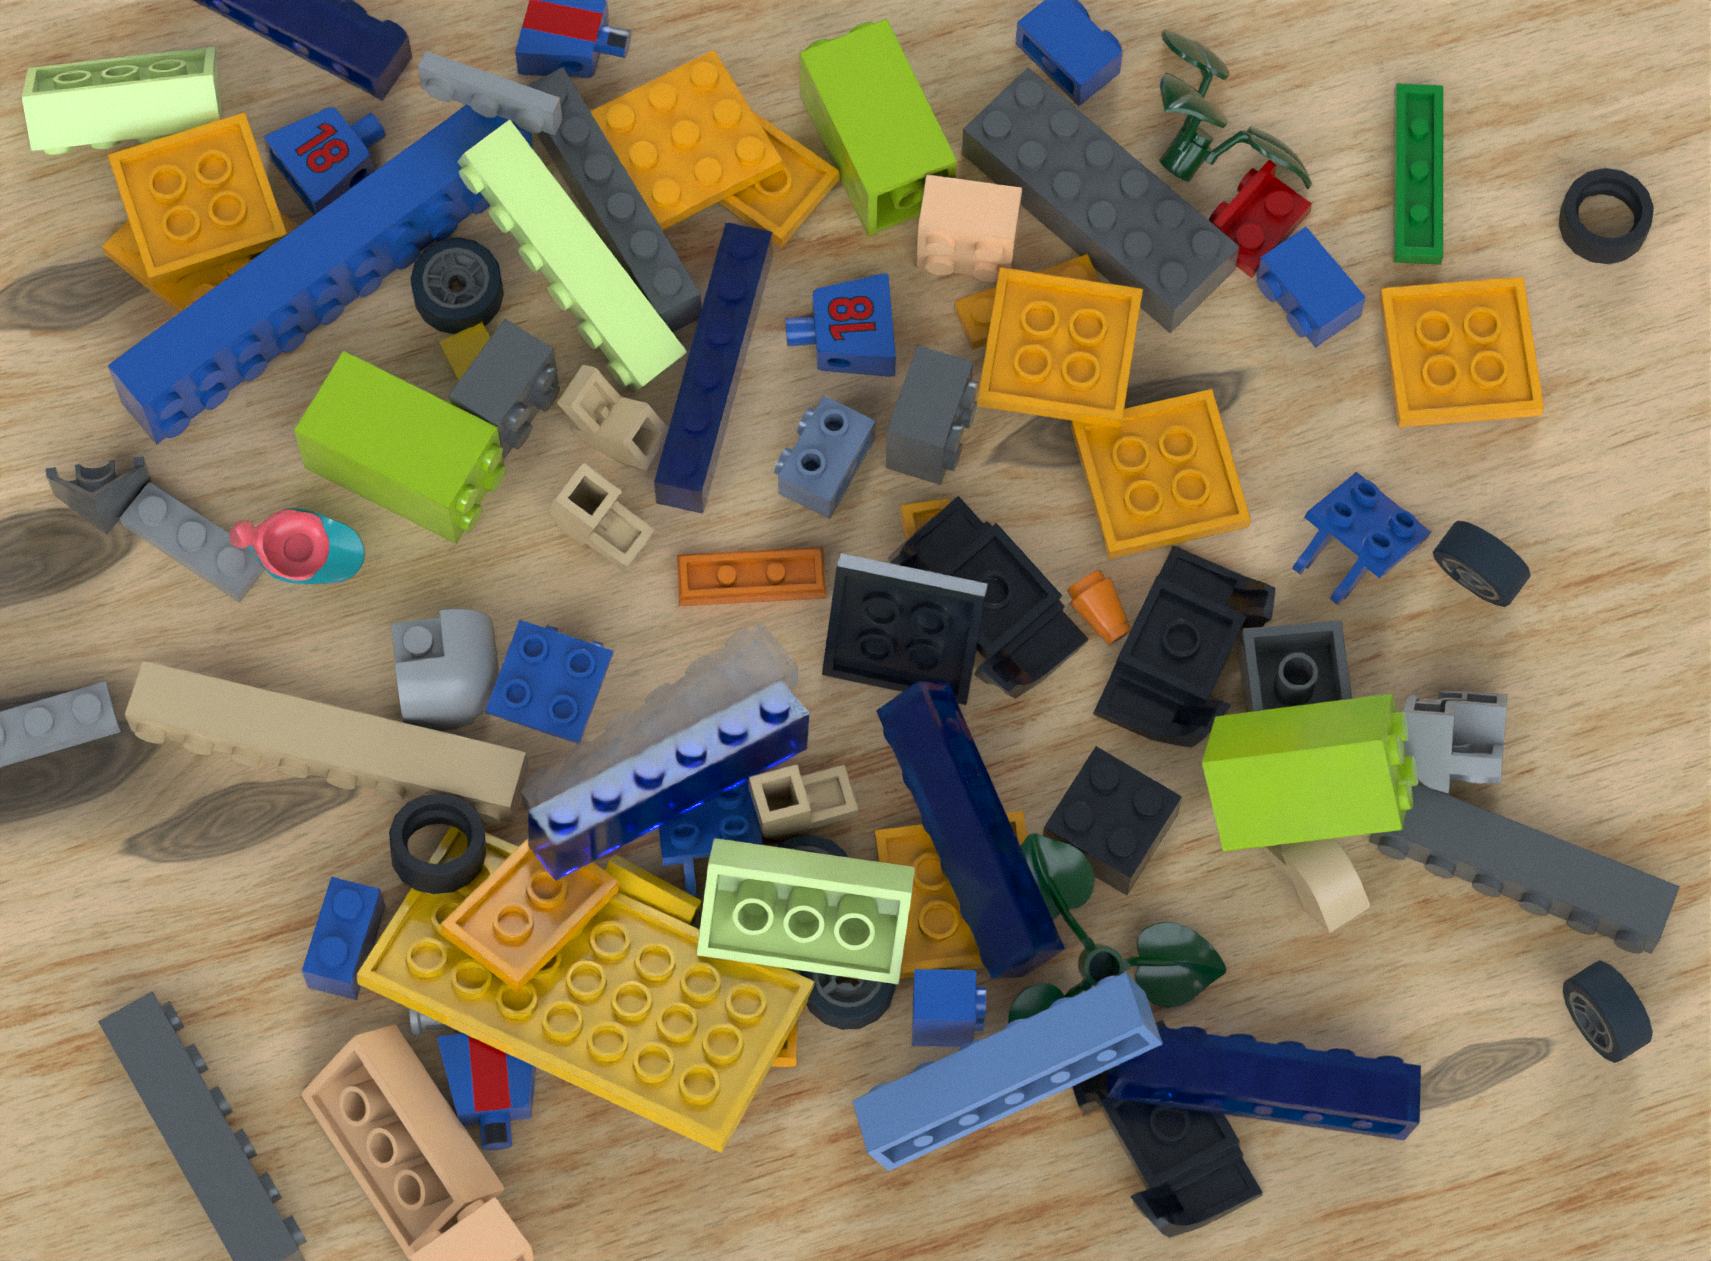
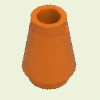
(1100, 606)

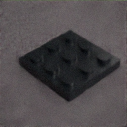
(902, 626)

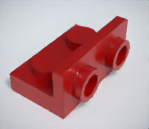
(1260, 215)

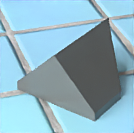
(99, 492)

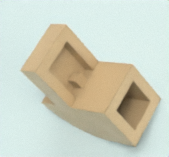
(611, 423)
(591, 515)
(796, 803)
(1323, 880)

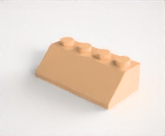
(399, 1136)

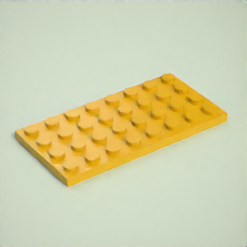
(612, 1012)

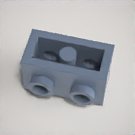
(825, 456)

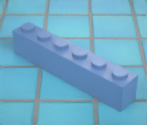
(1006, 1071)

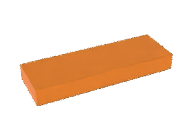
(751, 576)

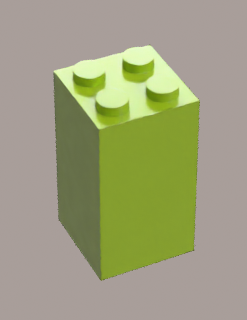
(874, 123)
(401, 447)
(1309, 772)

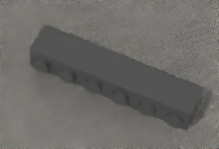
(617, 206)
(1532, 869)
(198, 1133)

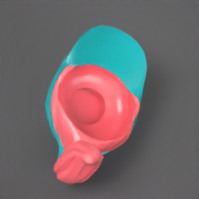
(302, 546)

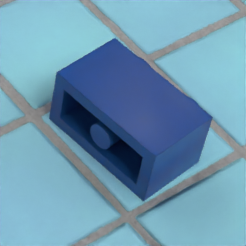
(1069, 48)
(1309, 287)
(343, 937)
(946, 1007)

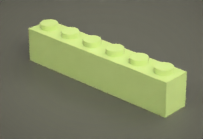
(570, 256)

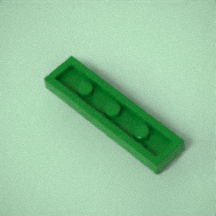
(1418, 174)

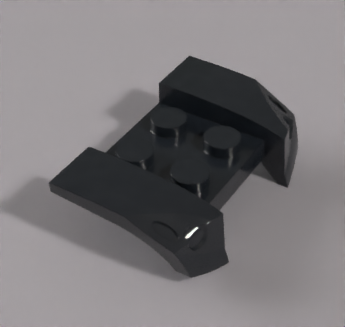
(1022, 620)
(1180, 649)
(1181, 1155)

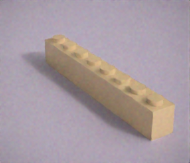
(323, 741)

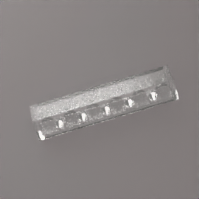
(712, 684)

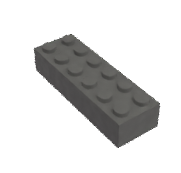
(1099, 199)

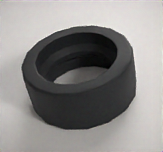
(1610, 183)
(430, 811)

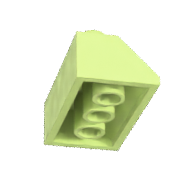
(121, 99)
(805, 911)

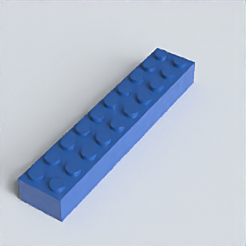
(303, 280)

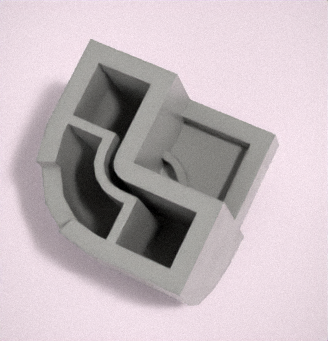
(445, 668)
(1457, 737)

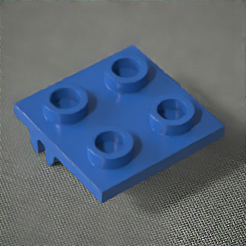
(1367, 526)
(549, 681)
(692, 834)

